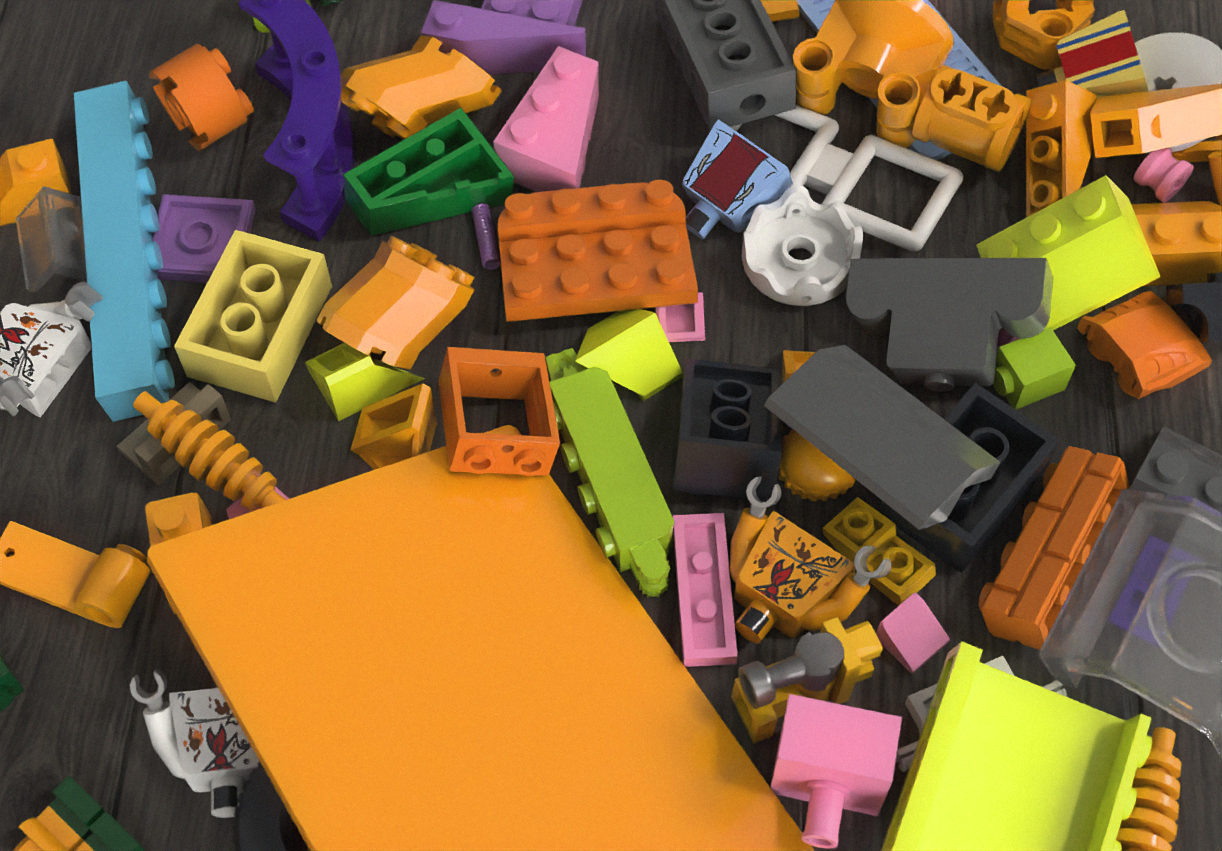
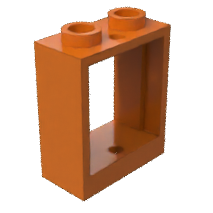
(520, 377)

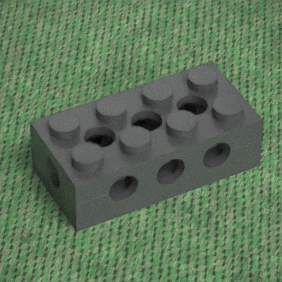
(737, 90)

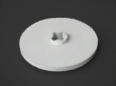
(1179, 62)

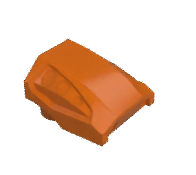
(1145, 344)

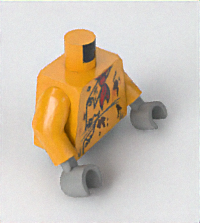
(790, 575)

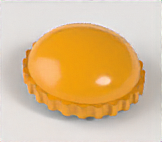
(810, 471)

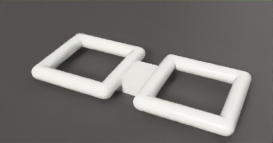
(838, 171)

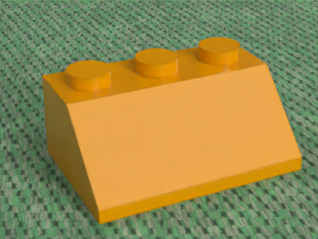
(1182, 239)

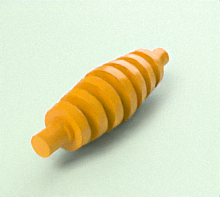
(209, 453)
(1155, 810)

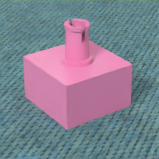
(835, 762)

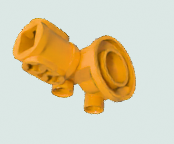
(898, 57)

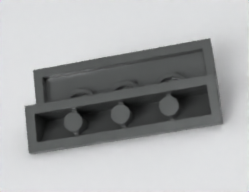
(881, 435)

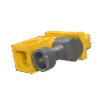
(820, 669)

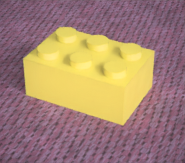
(254, 315)

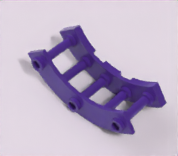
(318, 131)

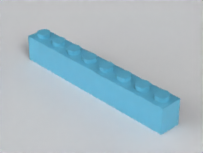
(119, 249)

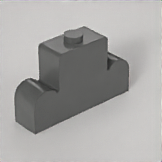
(948, 313)

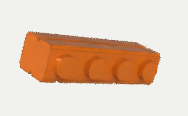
(1052, 546)

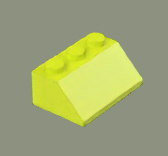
(1089, 245)

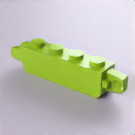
(612, 471)

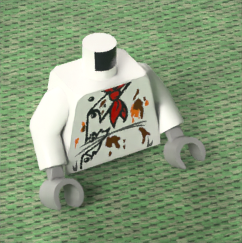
(42, 348)
(199, 741)

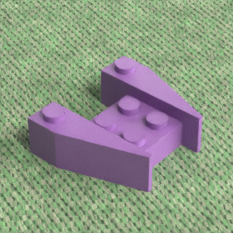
(507, 33)

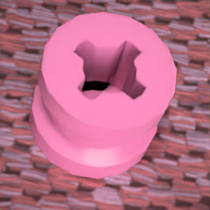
(1163, 173)

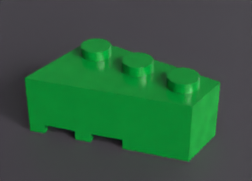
(428, 177)

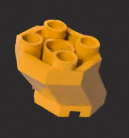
(416, 88)
(397, 303)

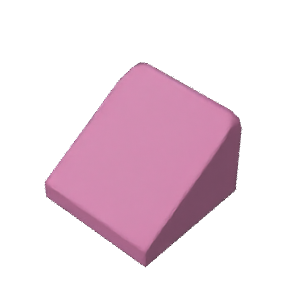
(683, 321)
(912, 633)

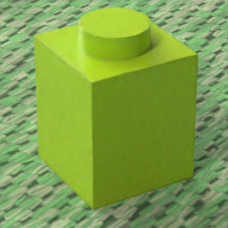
(1032, 369)

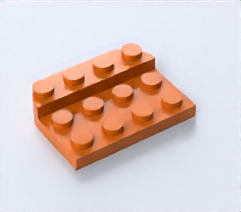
(595, 251)

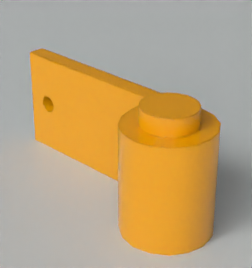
(71, 577)

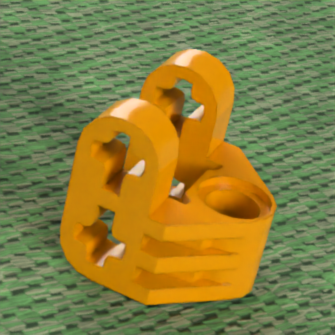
(1036, 35)

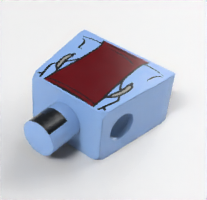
(731, 181)

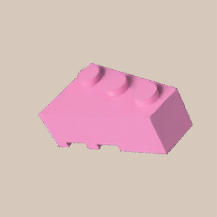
(552, 125)

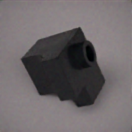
(1202, 305)

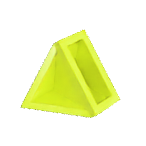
(632, 351)
(355, 379)

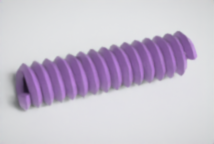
(485, 236)

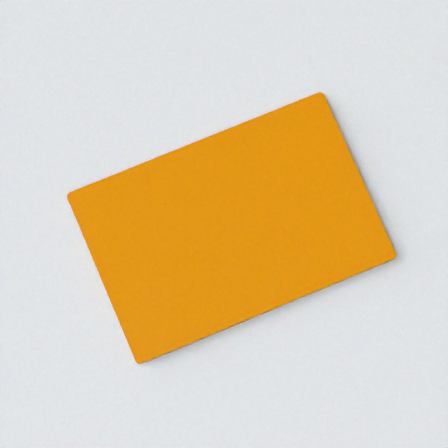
(459, 673)

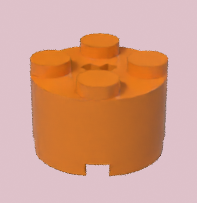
(201, 95)

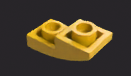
(864, 526)

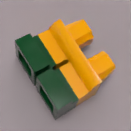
(75, 824)

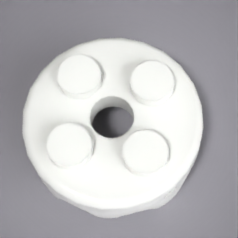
(796, 224)

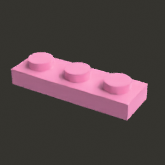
(704, 590)

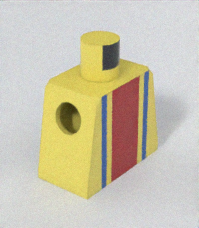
(1100, 59)

